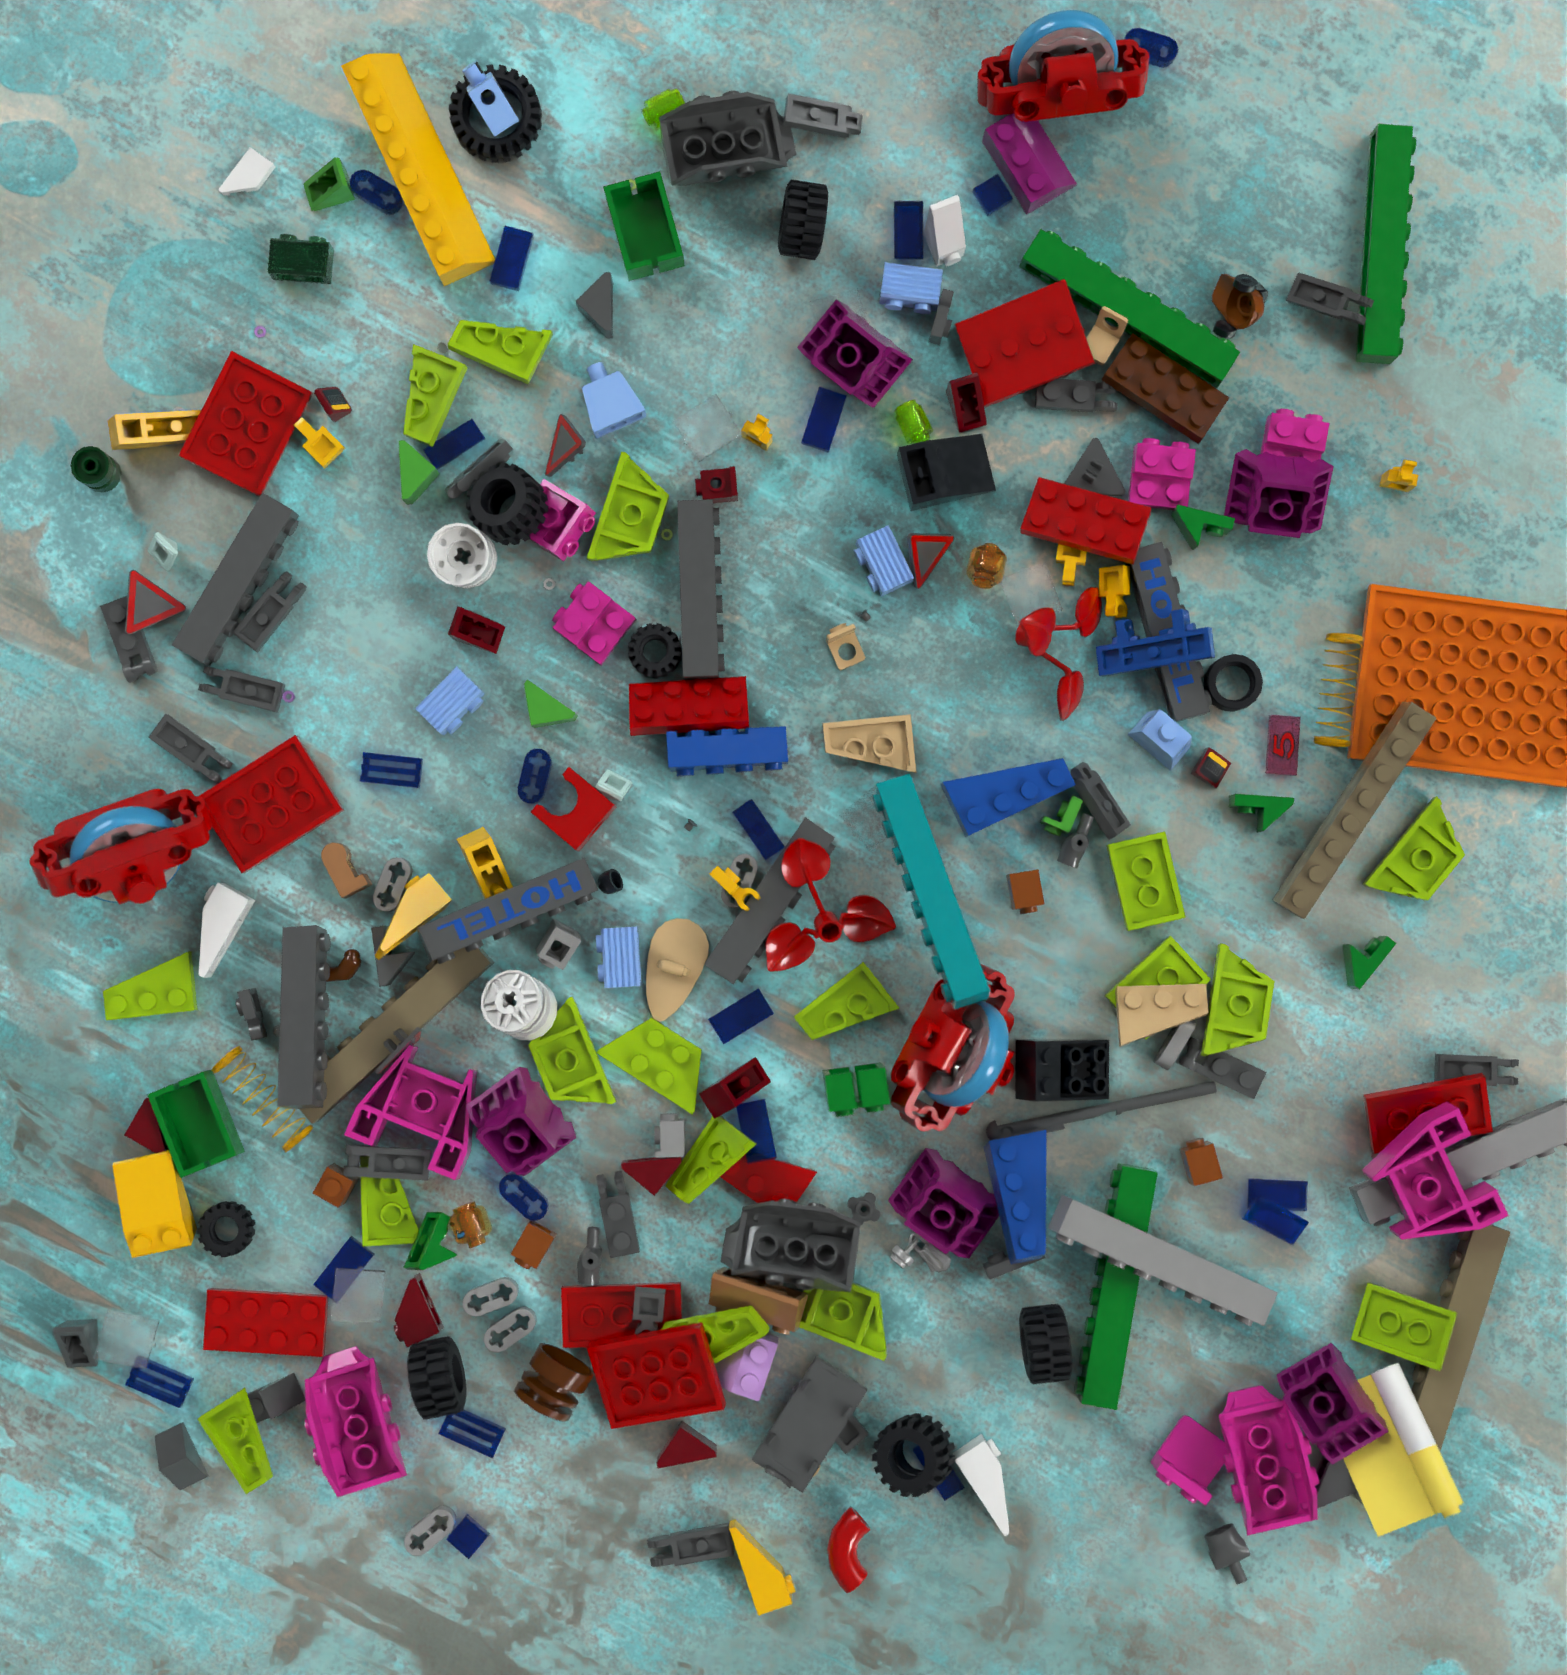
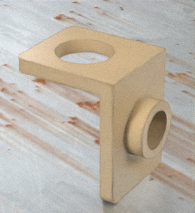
(1104, 337)
(841, 635)

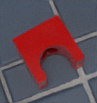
(586, 817)

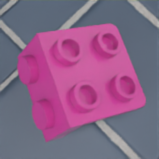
(1190, 1459)

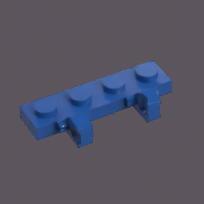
(1132, 654)

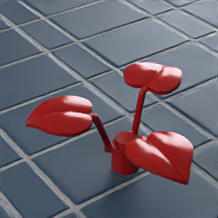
(1036, 635)
(864, 920)

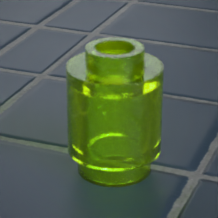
(660, 105)
(913, 422)

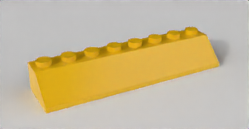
(419, 165)

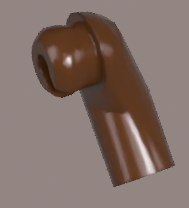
(347, 967)

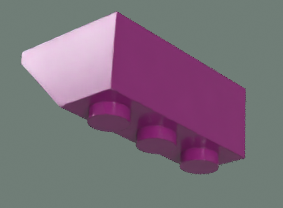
(1027, 161)

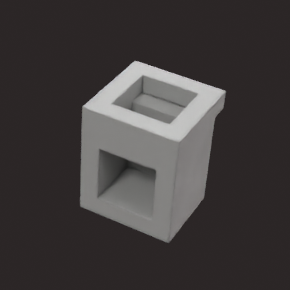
(561, 955)
(670, 1136)

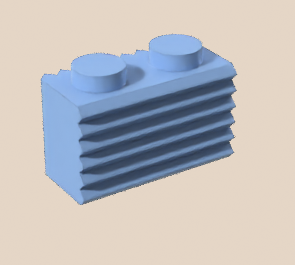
(910, 287)
(883, 560)
(450, 702)
(620, 957)

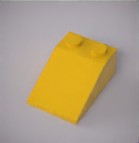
(153, 1204)

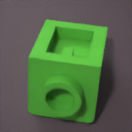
(1067, 812)

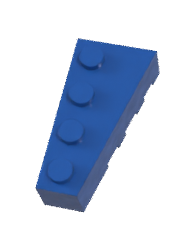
(727, 750)
(999, 794)
(1019, 1189)

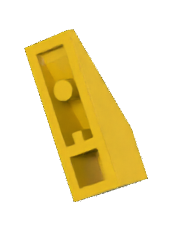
(150, 429)
(484, 862)
(417, 906)
(763, 1573)

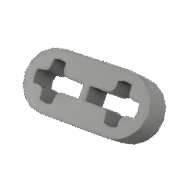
(747, 880)
(385, 882)
(1174, 1044)
(487, 1290)
(514, 1334)
(425, 1525)

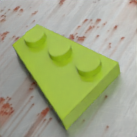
(501, 348)
(432, 392)
(385, 1211)

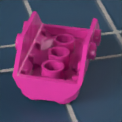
(352, 1423)
(1267, 1461)

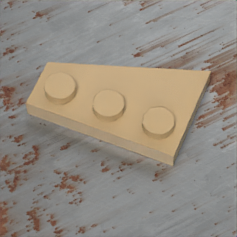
(873, 740)
(1156, 1008)

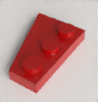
(769, 1179)

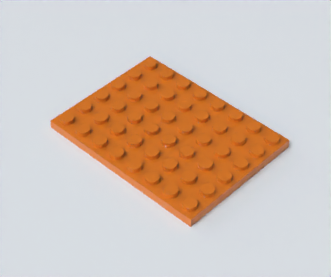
(1477, 666)

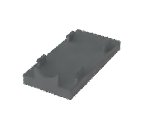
(809, 1424)

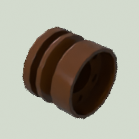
(551, 1385)

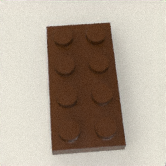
(1165, 388)

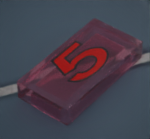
(1283, 745)

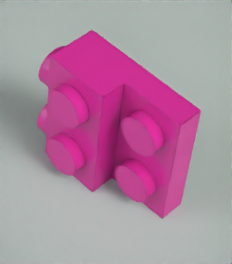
(1294, 435)
(1161, 474)
(564, 522)
(593, 622)

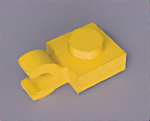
(758, 432)
(320, 444)
(1400, 477)
(1070, 558)
(1113, 585)
(729, 881)

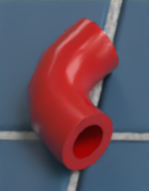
(843, 1550)

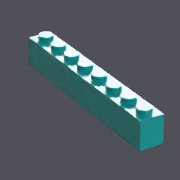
(931, 892)

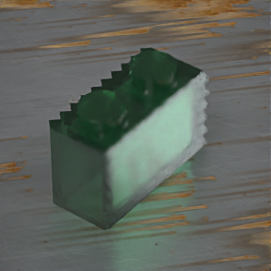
(300, 259)

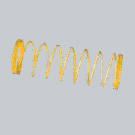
(1340, 638)
(231, 1056)

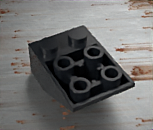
(945, 470)
(1061, 1069)

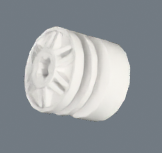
(447, 548)
(534, 1007)

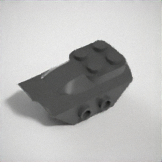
(724, 138)
(793, 1245)

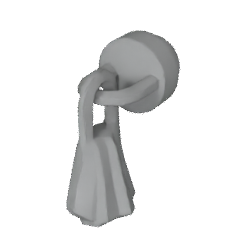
(933, 1257)

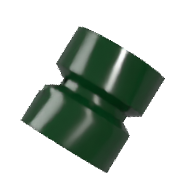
(95, 469)

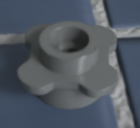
(867, 1200)

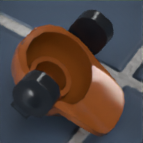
(1239, 301)

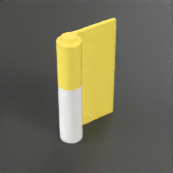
(1403, 1471)

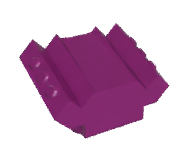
(854, 354)
(1278, 493)
(519, 1123)
(945, 1205)
(1330, 1404)

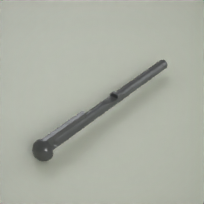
(1055, 1121)

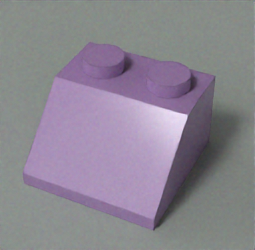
(748, 1368)

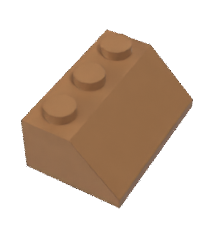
(775, 1304)

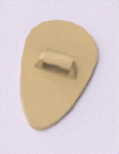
(674, 965)

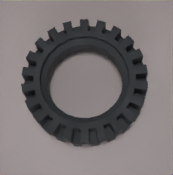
(507, 145)

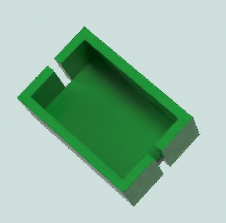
(644, 226)
(871, 1089)
(196, 1123)

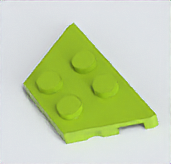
(629, 514)
(1419, 857)
(1237, 1004)
(570, 1061)
(659, 1061)
(847, 1318)

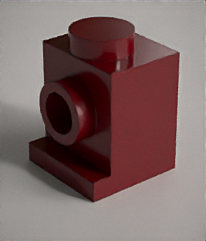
(725, 493)

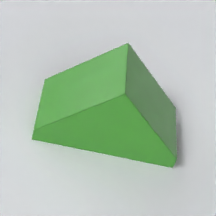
(329, 186)
(415, 473)
(545, 709)

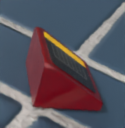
(333, 402)
(1211, 767)

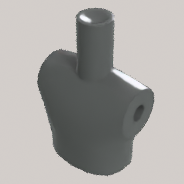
(1071, 851)
(590, 1259)
(1228, 1549)

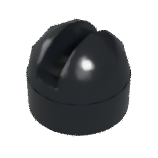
(610, 882)

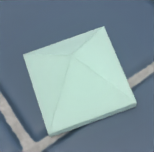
(163, 550)
(613, 785)

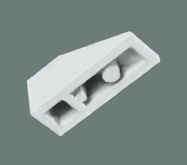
(945, 231)
(221, 920)
(984, 1473)

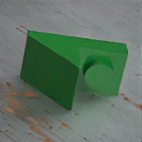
(1192, 521)
(1268, 807)
(1360, 966)
(426, 1247)

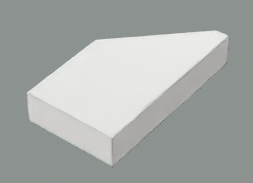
(248, 174)

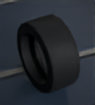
(1254, 676)

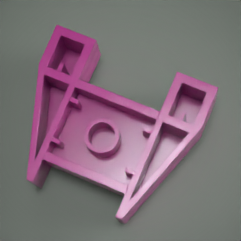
(423, 1104)
(1427, 1182)

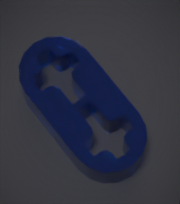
(1153, 44)
(379, 186)
(541, 778)
(519, 1202)

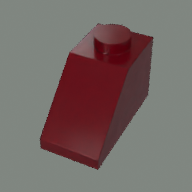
(735, 1088)
(417, 1315)

